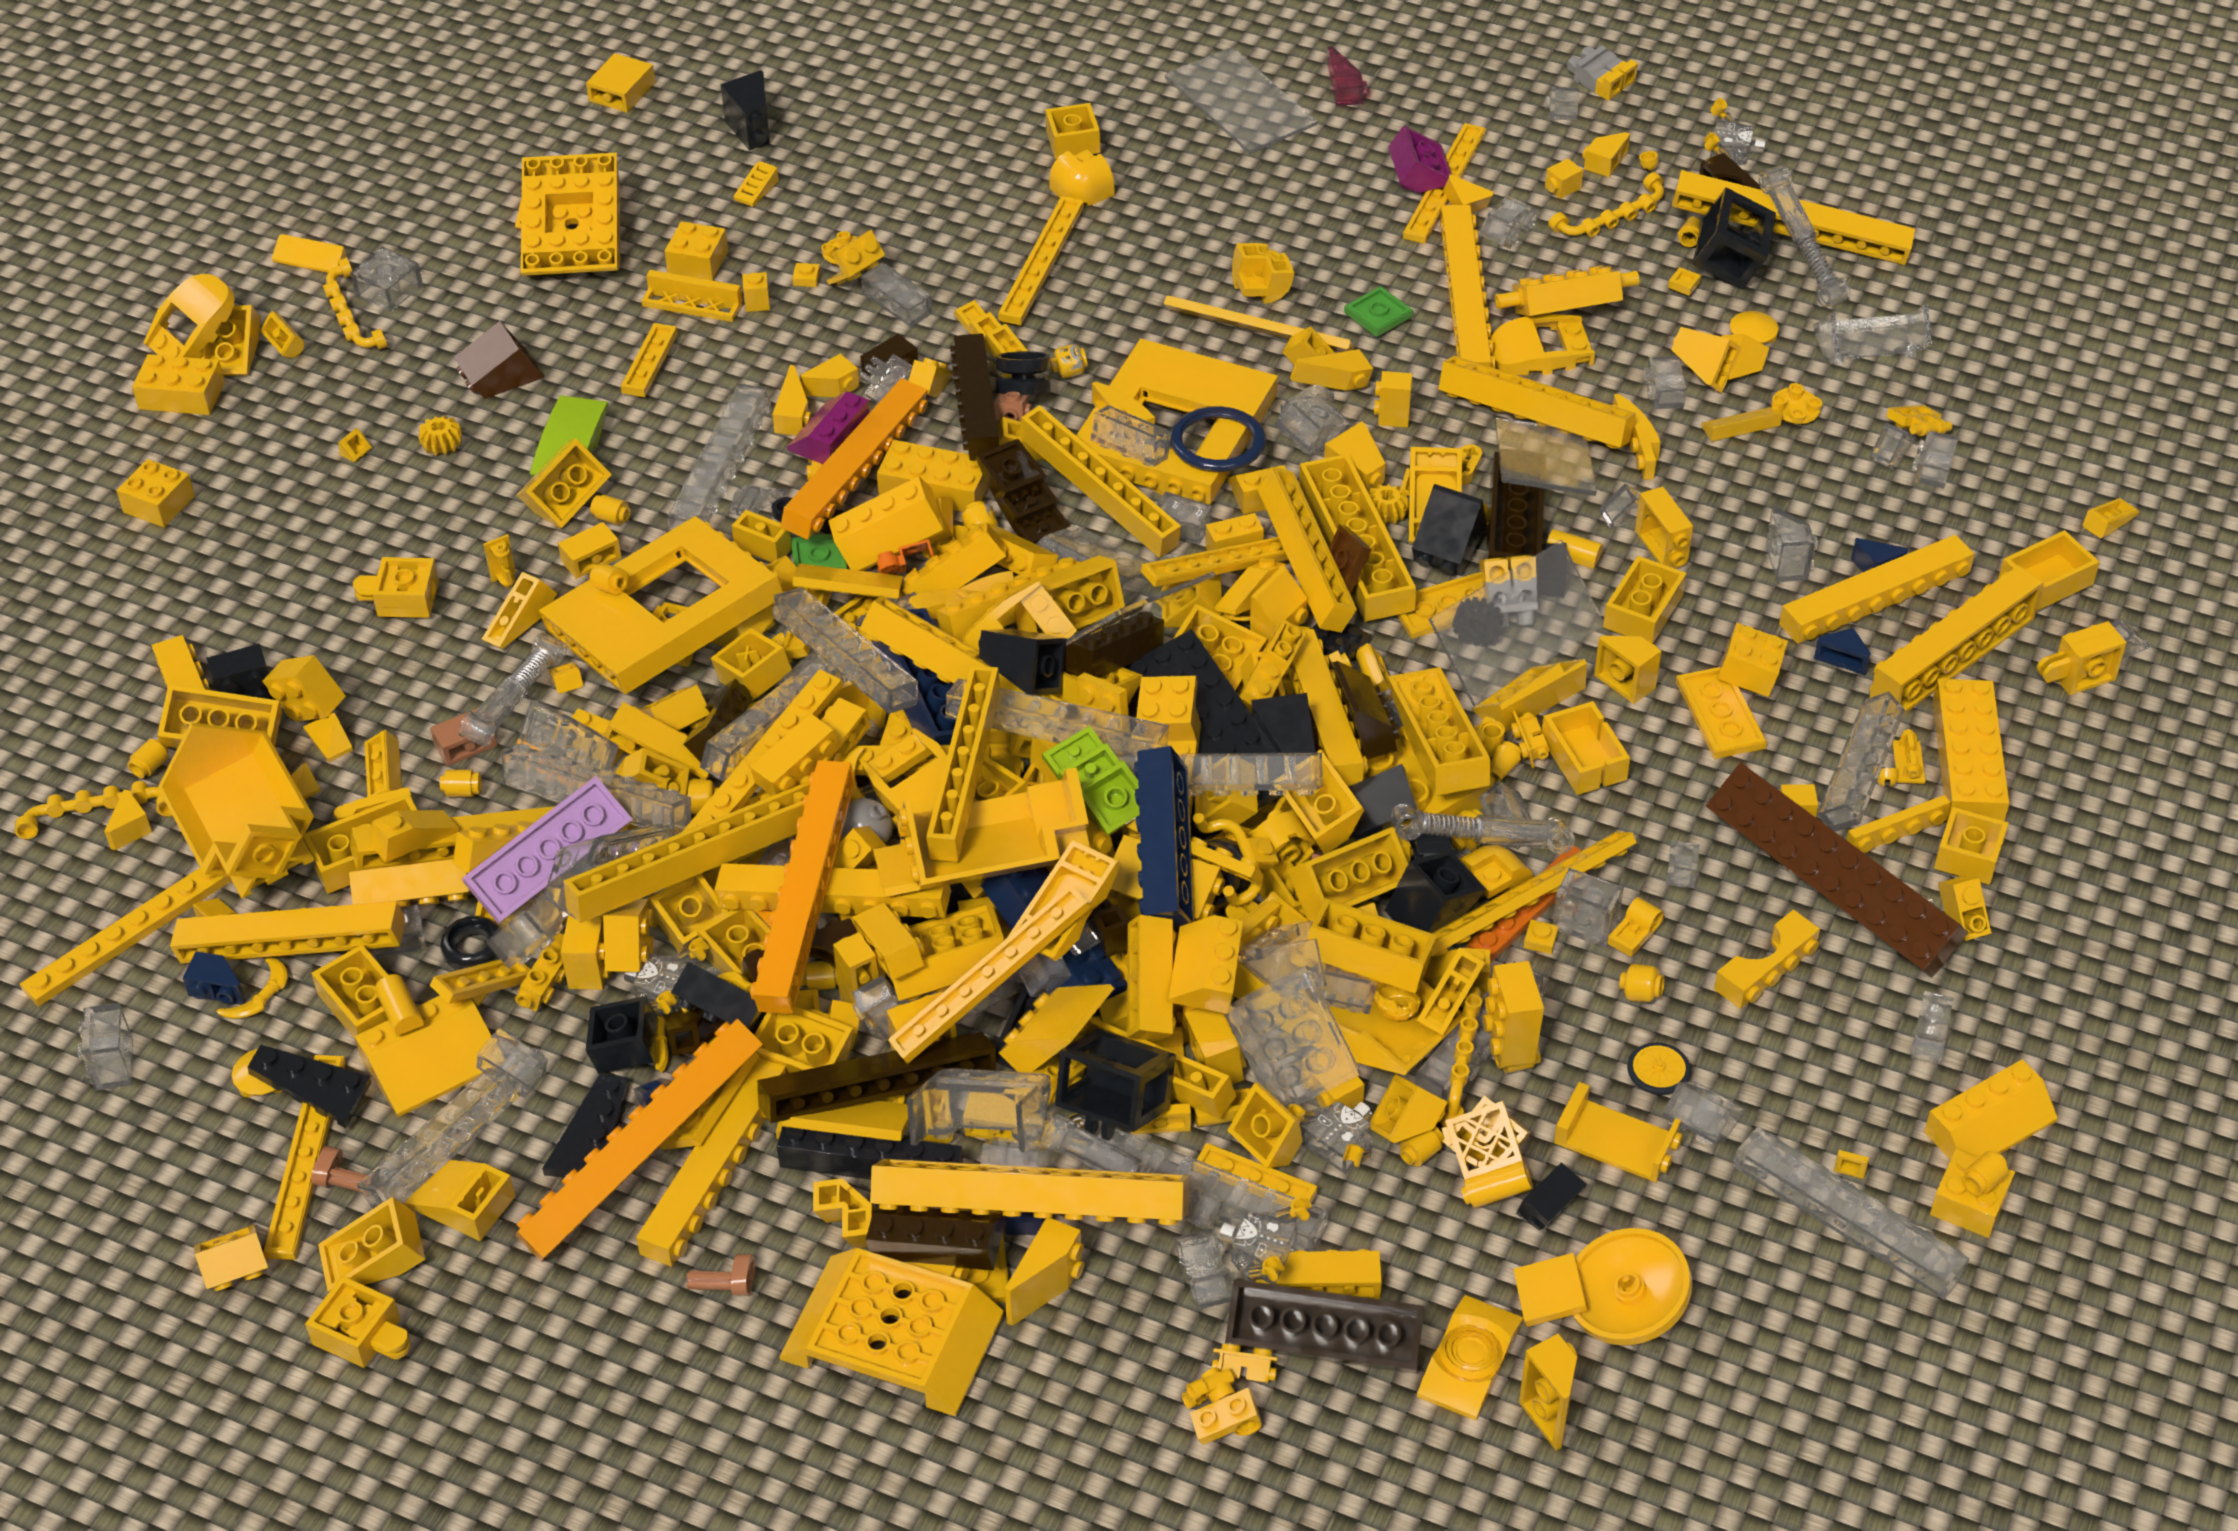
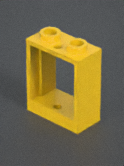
(1665, 529)

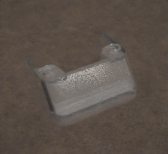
(1873, 336)
(595, 852)
(1282, 952)
(980, 1101)

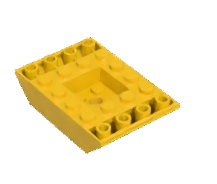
(567, 192)

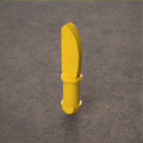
(661, 1051)

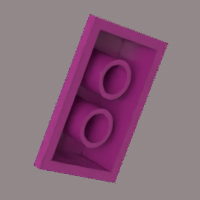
(1418, 161)
(830, 427)

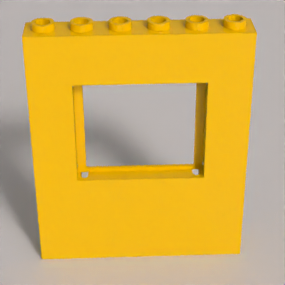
(1186, 384)
(631, 643)

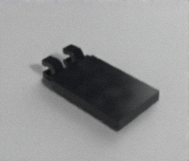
(1378, 798)

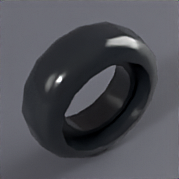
(462, 928)

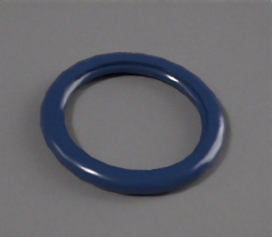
(1220, 465)

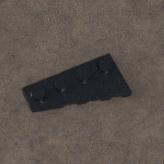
(321, 1085)
(590, 1125)

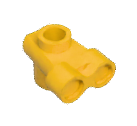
(1211, 1385)

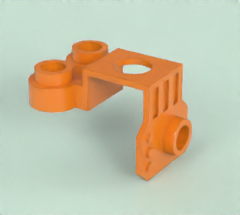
(893, 564)

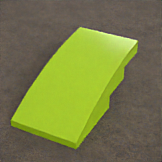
(570, 420)
(1104, 780)

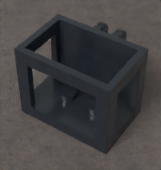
(1728, 250)
(1123, 1084)

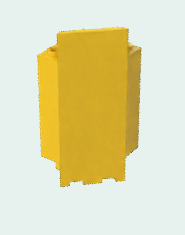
(236, 805)
(999, 839)

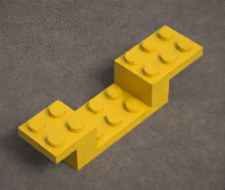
(1172, 703)

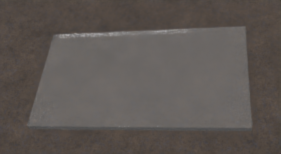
(1241, 100)
(1543, 457)
(1149, 604)
(1516, 622)

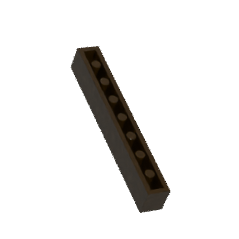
(974, 394)
(869, 1077)

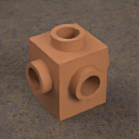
(1011, 406)

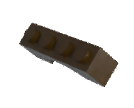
(1726, 169)
(724, 708)
(1110, 927)
(821, 946)
(688, 1031)

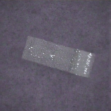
(1932, 1028)

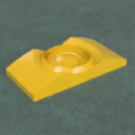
(1428, 468)
(1090, 875)
(1469, 1357)

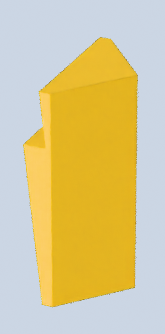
(1534, 691)

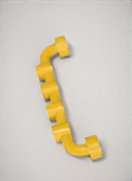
(1652, 182)
(345, 316)
(27, 825)
(1463, 1052)

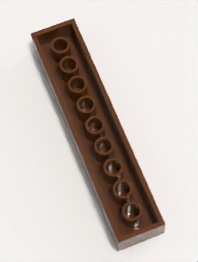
(1837, 870)

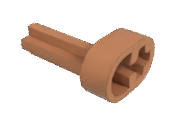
(328, 1171)
(738, 1281)

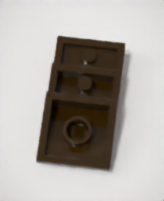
(1021, 491)

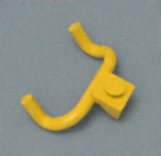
(1256, 849)

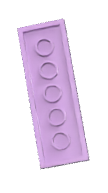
(525, 863)

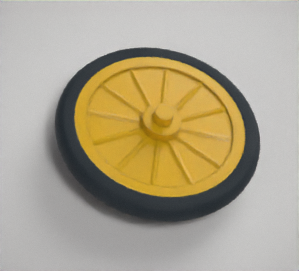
(1658, 1068)

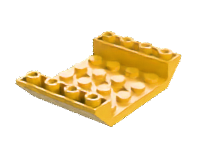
(930, 1347)

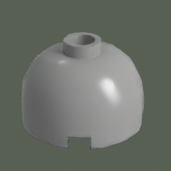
(869, 812)

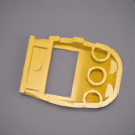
(205, 302)
(1520, 349)
(1037, 603)
(920, 786)

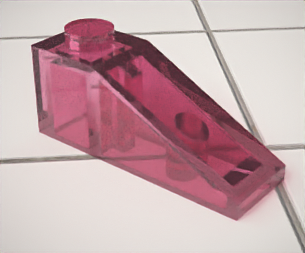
(1345, 79)

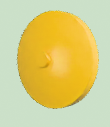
(1632, 1286)

